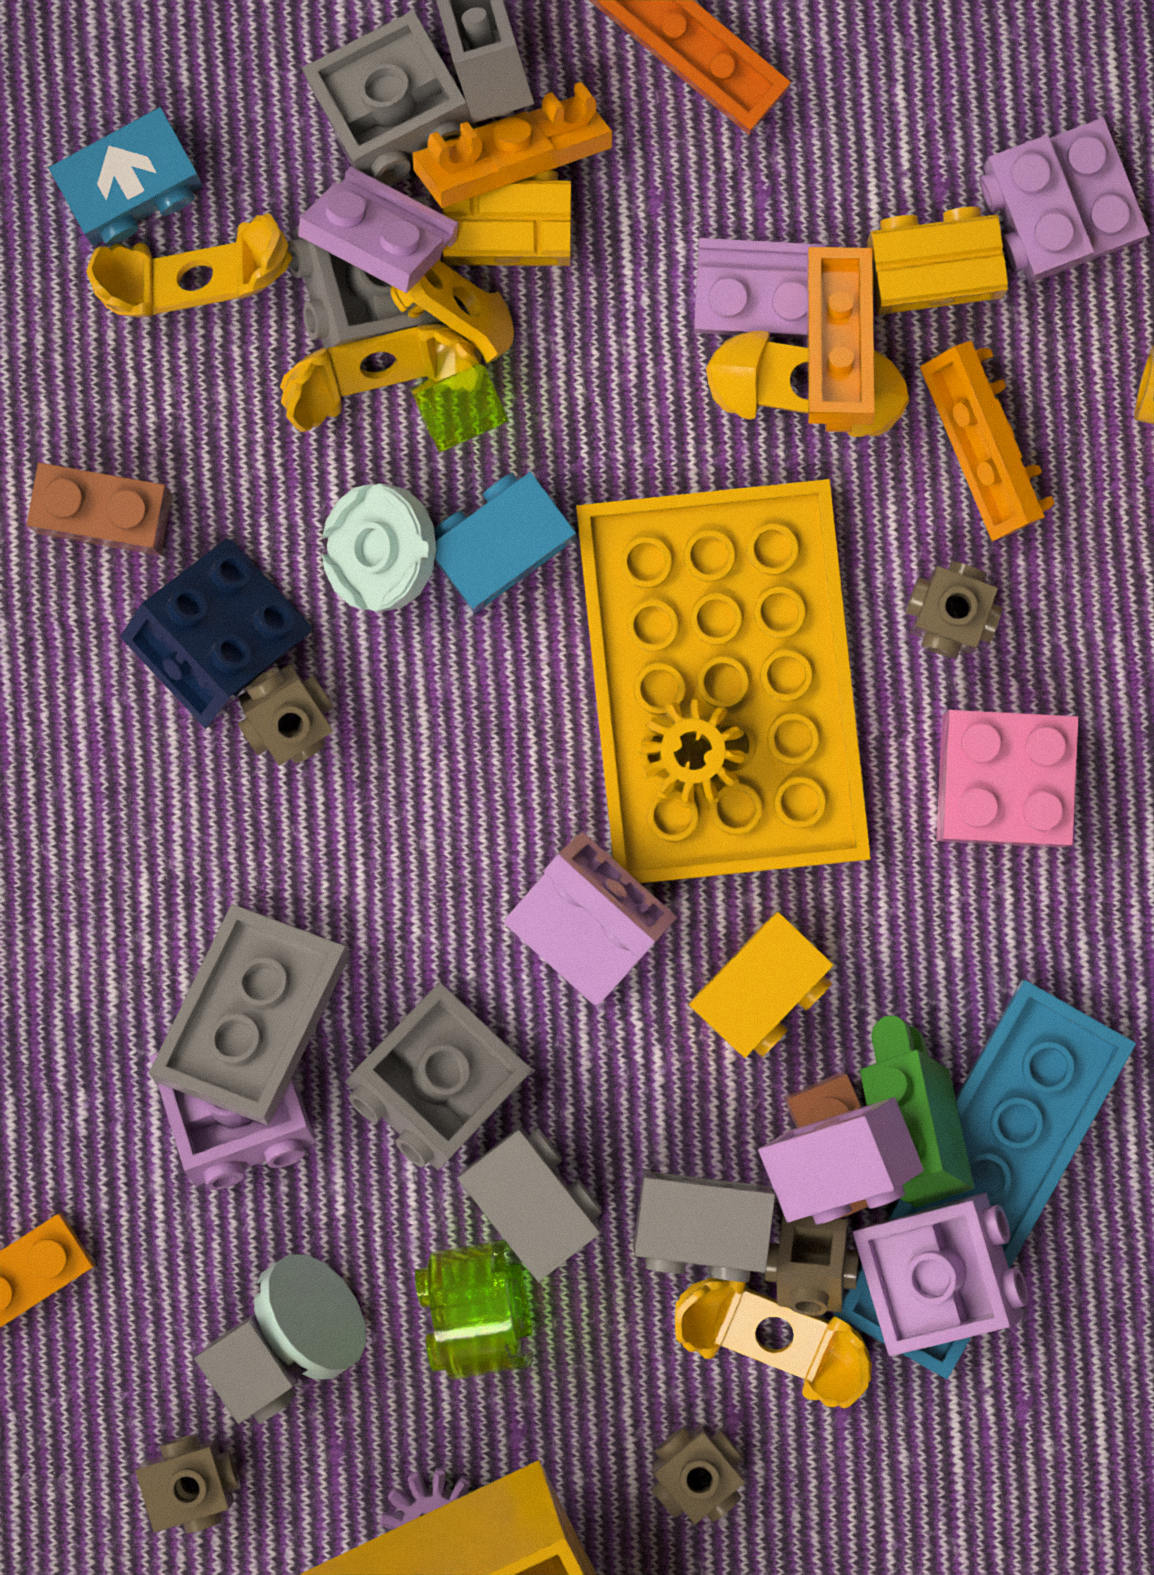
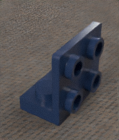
(214, 630)

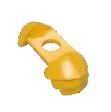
(142, 286)
(757, 372)
(323, 377)
(822, 1351)

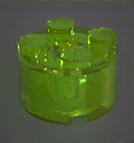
(475, 1310)

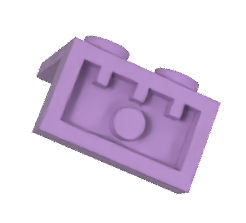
(589, 919)

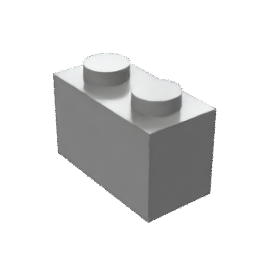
(485, 57)
(248, 1372)

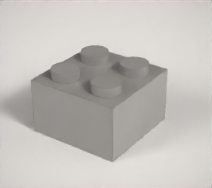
(531, 1201)
(703, 1224)

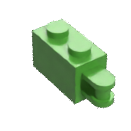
(927, 1106)

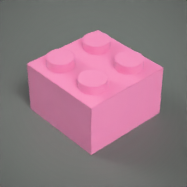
(1007, 778)

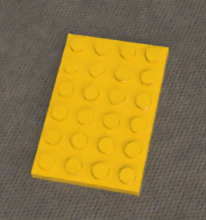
(746, 610)

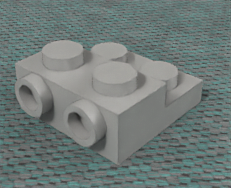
(388, 97)
(345, 299)
(436, 1078)

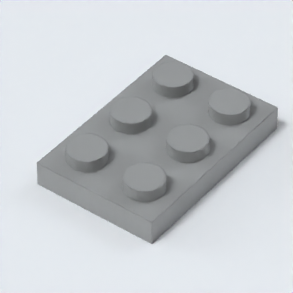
(249, 1014)

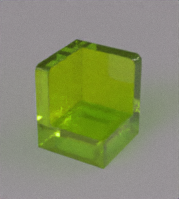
(458, 406)

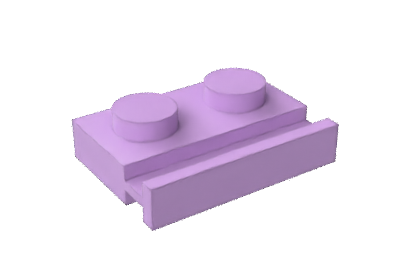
(378, 229)
(752, 287)

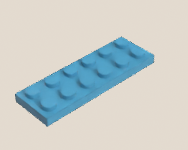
(1020, 1126)

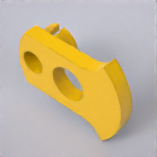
(489, 319)

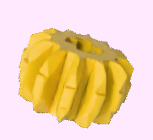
(711, 760)

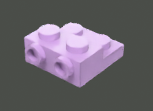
(1062, 200)
(221, 1143)
(941, 1274)

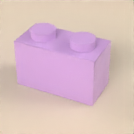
(842, 1162)

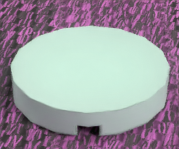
(379, 547)
(310, 1316)

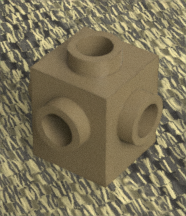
(937, 628)
(280, 693)
(812, 1265)
(695, 1449)
(171, 1501)

